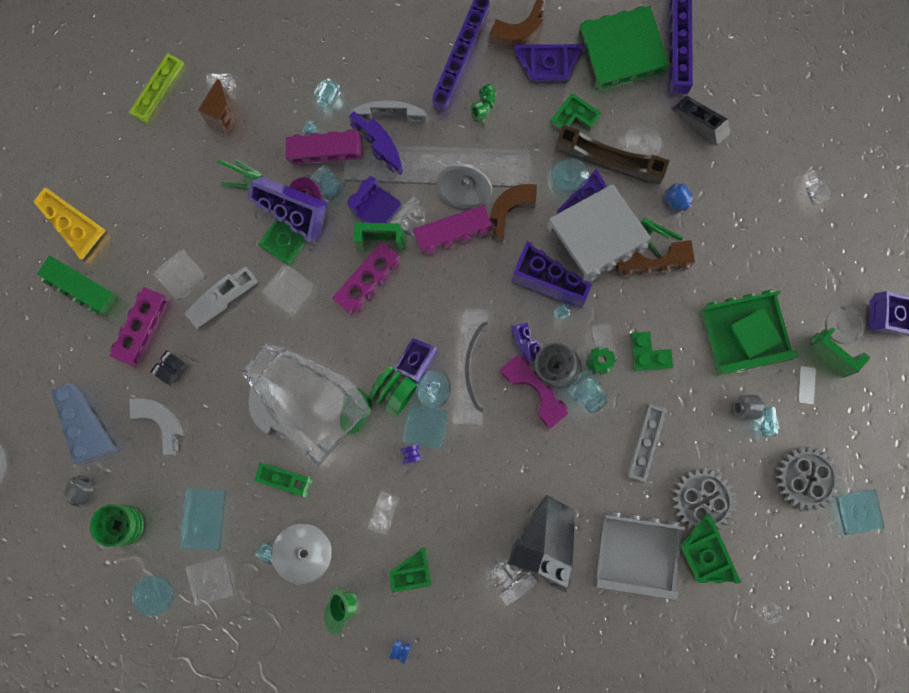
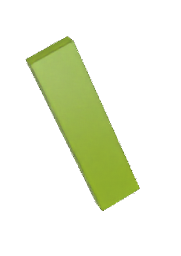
(156, 88)

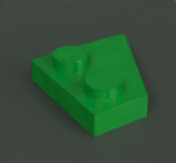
(411, 573)

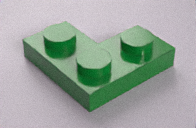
(575, 109)
(645, 358)

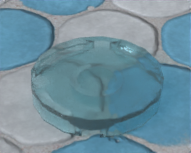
(153, 595)

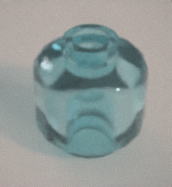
(327, 92)

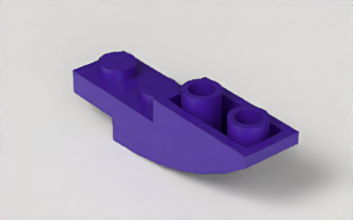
(382, 145)

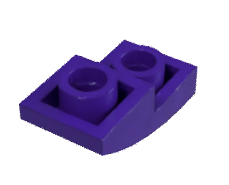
(524, 341)

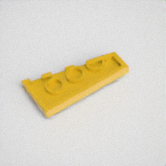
(74, 226)

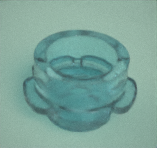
(309, 127)
(563, 311)

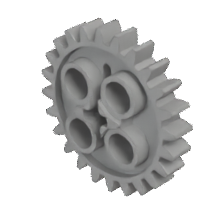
(696, 484)
(825, 485)

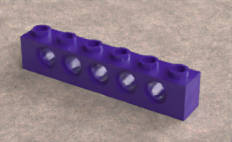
(680, 46)

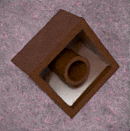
(217, 108)

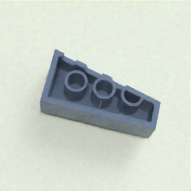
(81, 426)

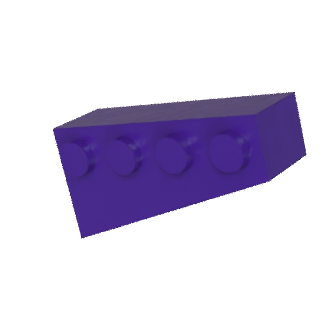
(298, 210)
(549, 277)

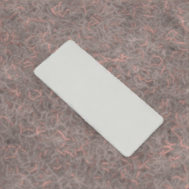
(807, 385)

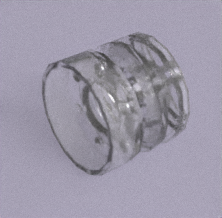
(512, 580)

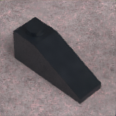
(704, 120)

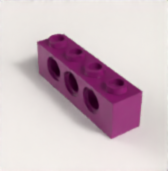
(381, 253)
(148, 324)

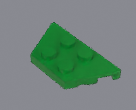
(708, 554)

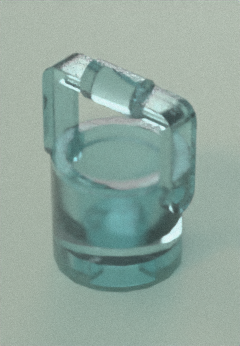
(589, 392)

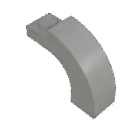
(262, 415)
(168, 422)

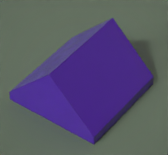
(416, 359)

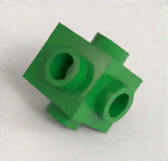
(595, 365)

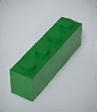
(77, 285)

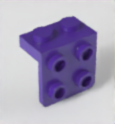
(373, 203)

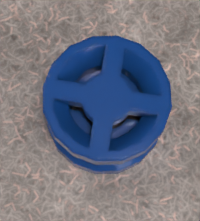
(400, 651)

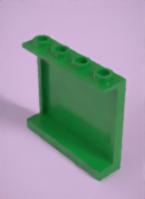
(624, 47)
(726, 349)

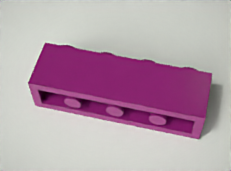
(324, 147)
(452, 230)

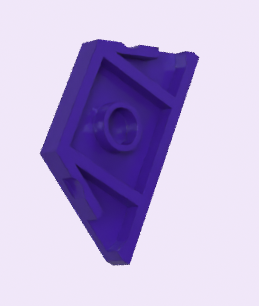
(548, 61)

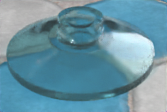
(566, 168)
(440, 389)

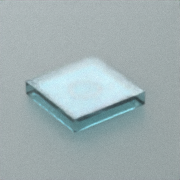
(426, 426)
(860, 512)

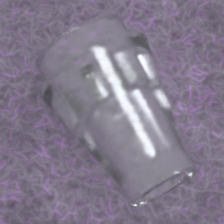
(226, 79)

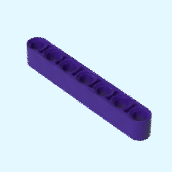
(460, 61)

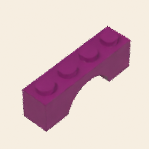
(518, 372)

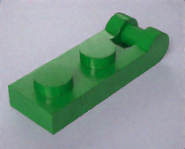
(282, 479)

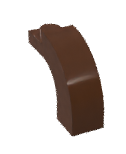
(508, 35)
(515, 197)

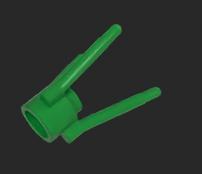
(250, 174)
(650, 227)

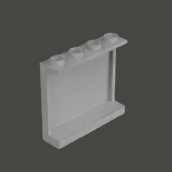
(600, 232)
(639, 555)

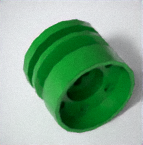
(394, 392)
(107, 522)

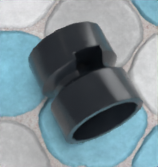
(168, 367)

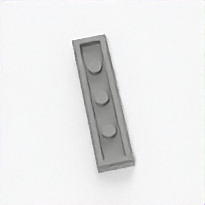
(646, 443)

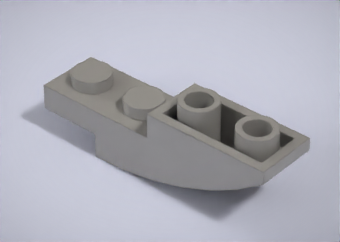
(219, 295)

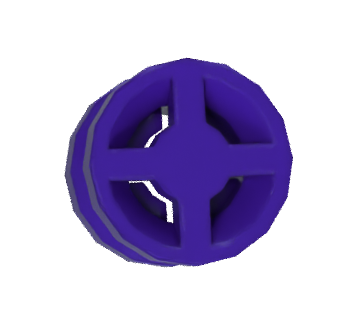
(411, 454)

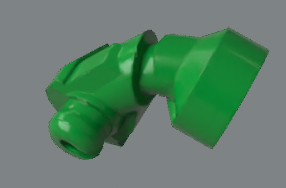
(481, 108)

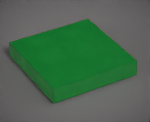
(282, 242)
(755, 333)

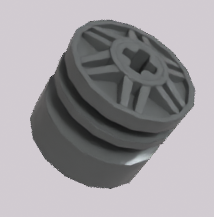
(549, 360)

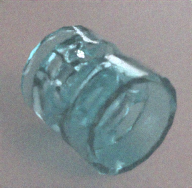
(329, 185)

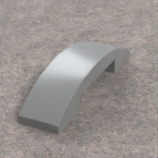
(388, 107)

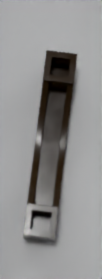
(642, 166)

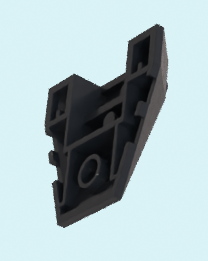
(547, 544)

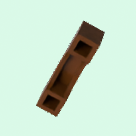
(679, 256)

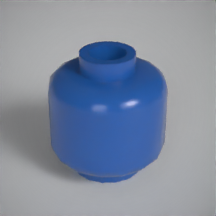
(678, 197)

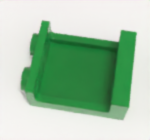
(378, 232)
(835, 355)

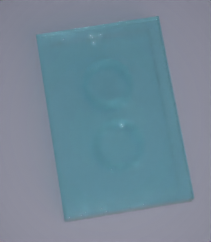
(202, 519)

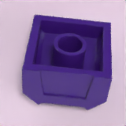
(889, 313)

